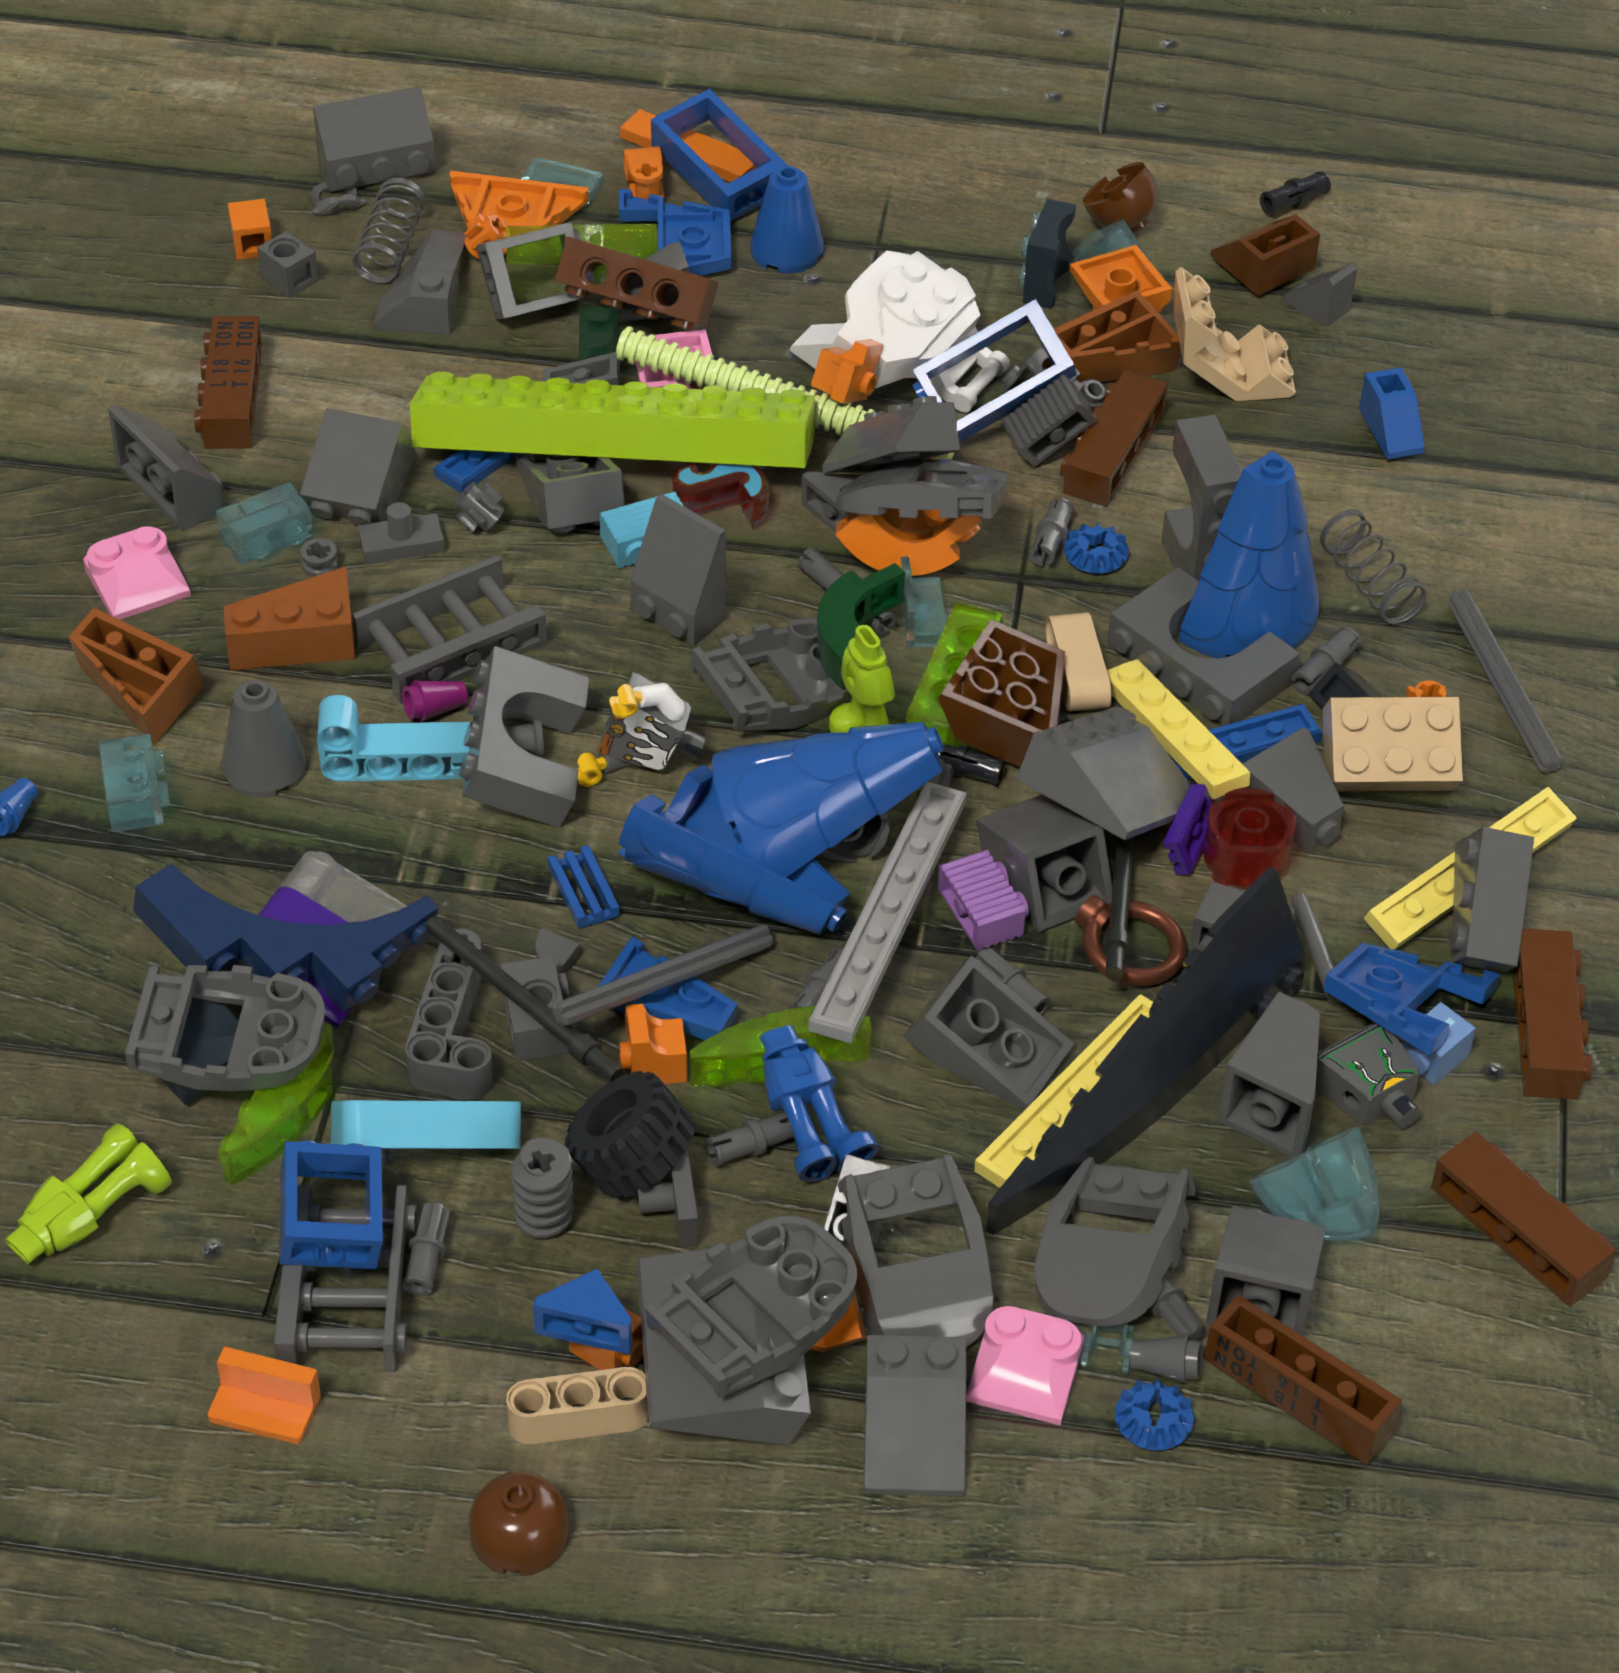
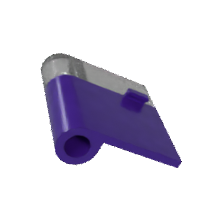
(327, 894)

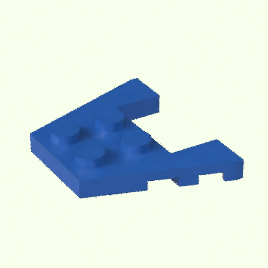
(698, 227)
(1392, 985)

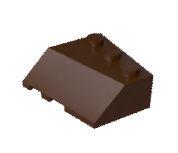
(1004, 692)

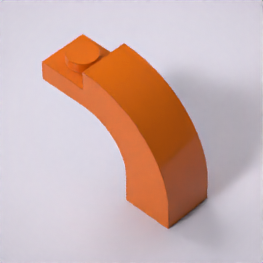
(881, 544)

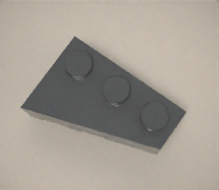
(1490, 898)

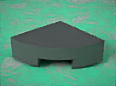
(563, 949)

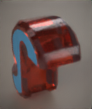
(724, 486)

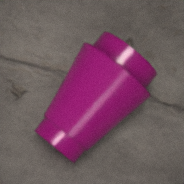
(432, 698)

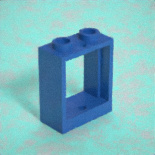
(308, 1241)

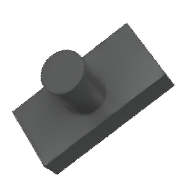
(400, 535)
(676, 1196)

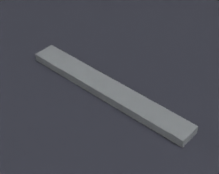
(887, 913)

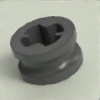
(319, 548)

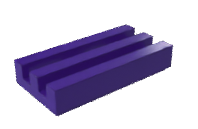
(1189, 829)

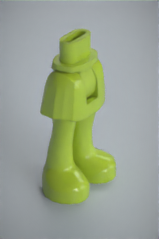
(868, 682)
(60, 1215)

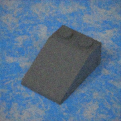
(570, 488)
(680, 572)
(988, 1035)
(915, 1415)

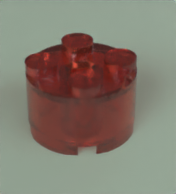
(1247, 837)

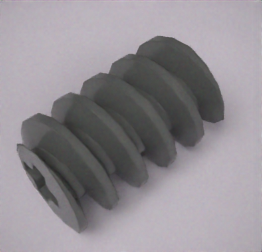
(542, 1188)

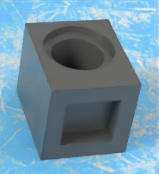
(287, 264)

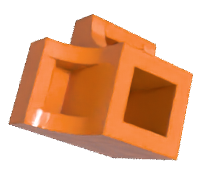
(848, 374)
(654, 1045)

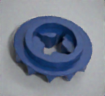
(1100, 559)
(1135, 1422)

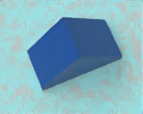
(584, 1314)

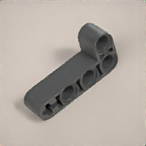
(435, 1049)

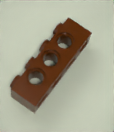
(582, 258)

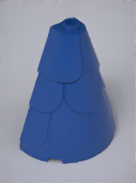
(1258, 567)
(816, 790)
(698, 850)

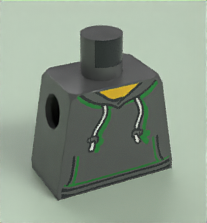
(1370, 1077)

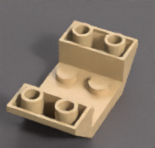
(1242, 369)

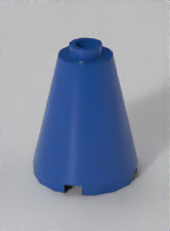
(787, 224)

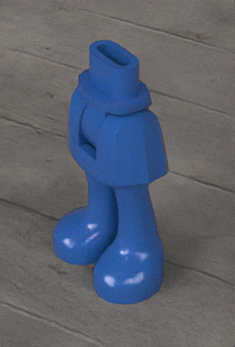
(798, 1078)

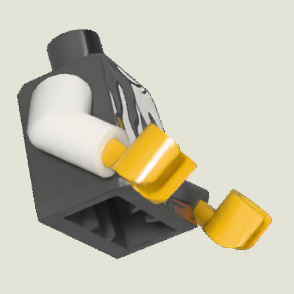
(641, 731)

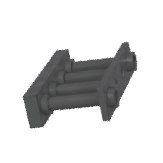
(460, 656)
(300, 1296)

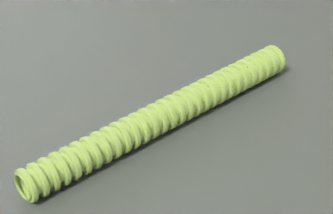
(710, 372)

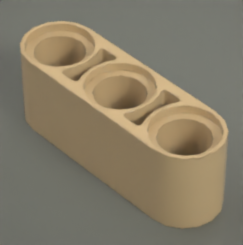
(1084, 672)
(560, 1421)

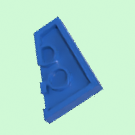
(698, 1004)

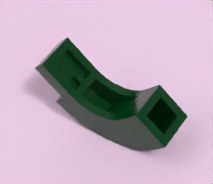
(850, 604)

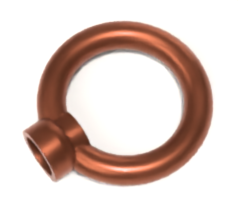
(1095, 921)

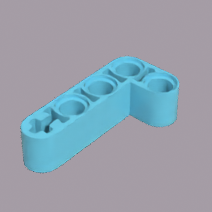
(386, 750)
(427, 1124)

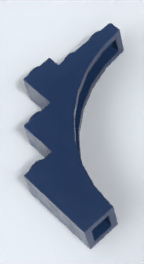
(338, 958)

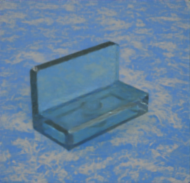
(922, 609)

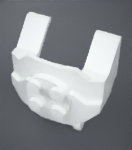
(917, 316)

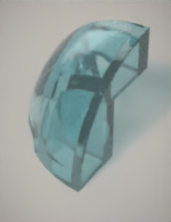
(1326, 1186)

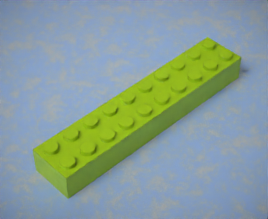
(613, 420)

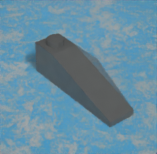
(426, 288)

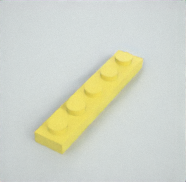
(1177, 729)

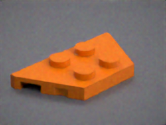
(516, 200)

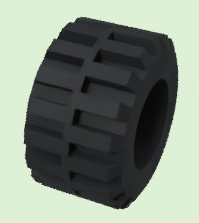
(629, 1134)

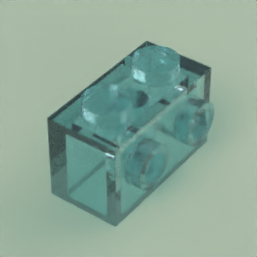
(132, 782)

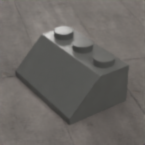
(373, 139)
(901, 435)
(164, 469)

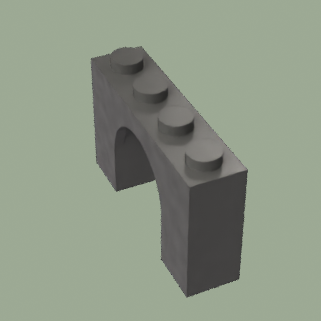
(1211, 479)
(1220, 687)
(495, 766)

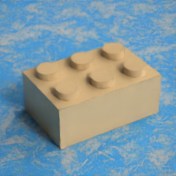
(1393, 743)

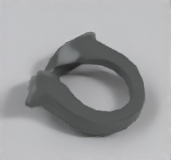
(329, 205)

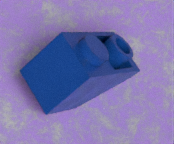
(1392, 412)

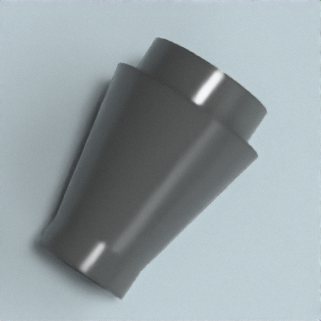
(1169, 1357)

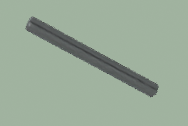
(1505, 682)
(661, 975)

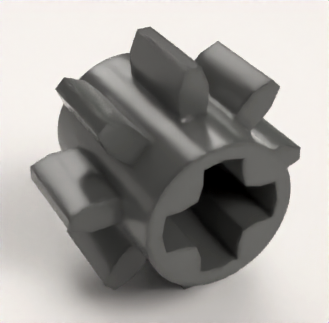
(479, 506)

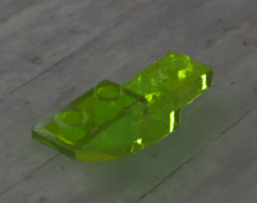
(631, 239)
(738, 1052)
(278, 1116)

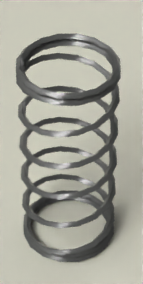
(379, 200)
(1389, 592)

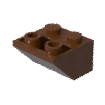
(1271, 254)

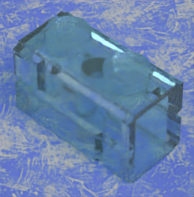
(264, 523)

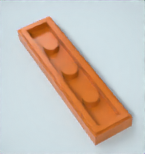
(722, 158)

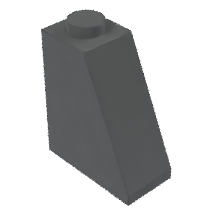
(1301, 780)

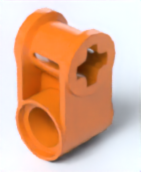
(644, 171)

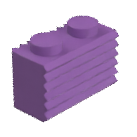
(983, 899)

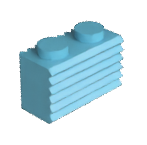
(625, 528)

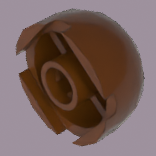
(1126, 197)
(519, 1523)

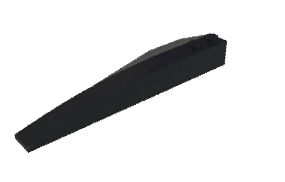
(1173, 1050)

